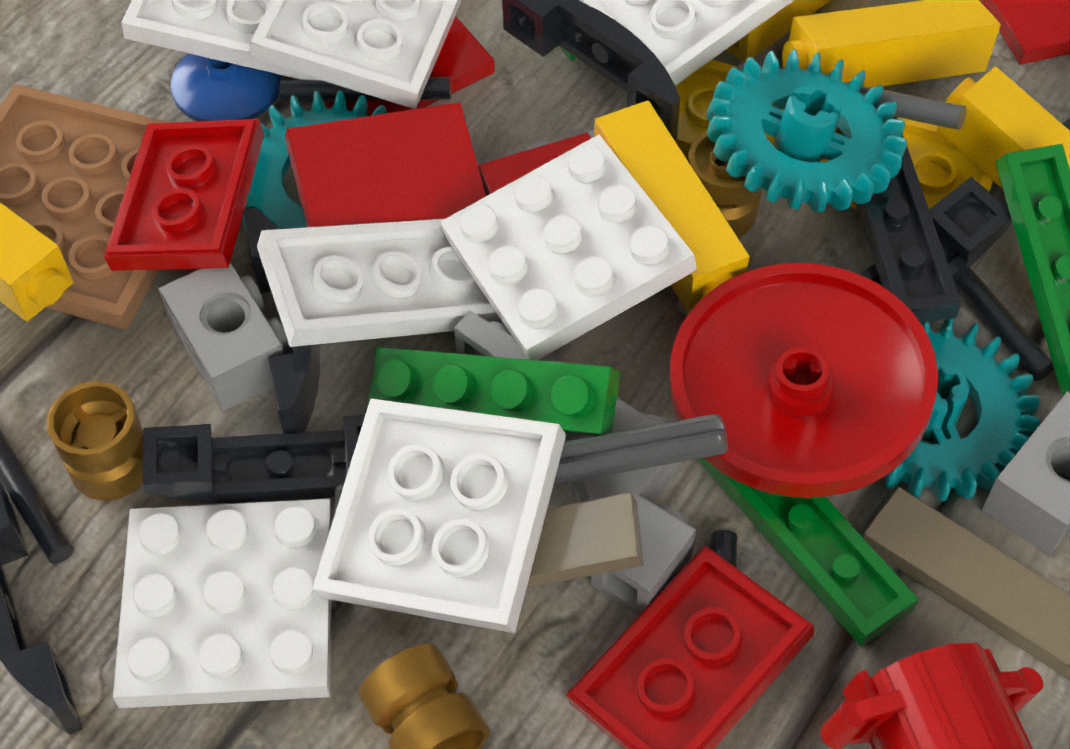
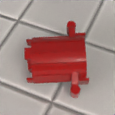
(936, 701)

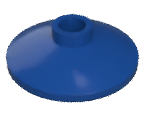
(222, 90)

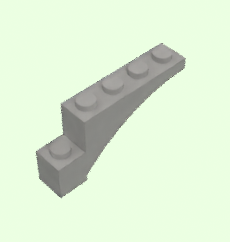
(664, 532)

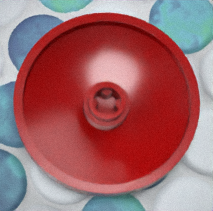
(812, 375)

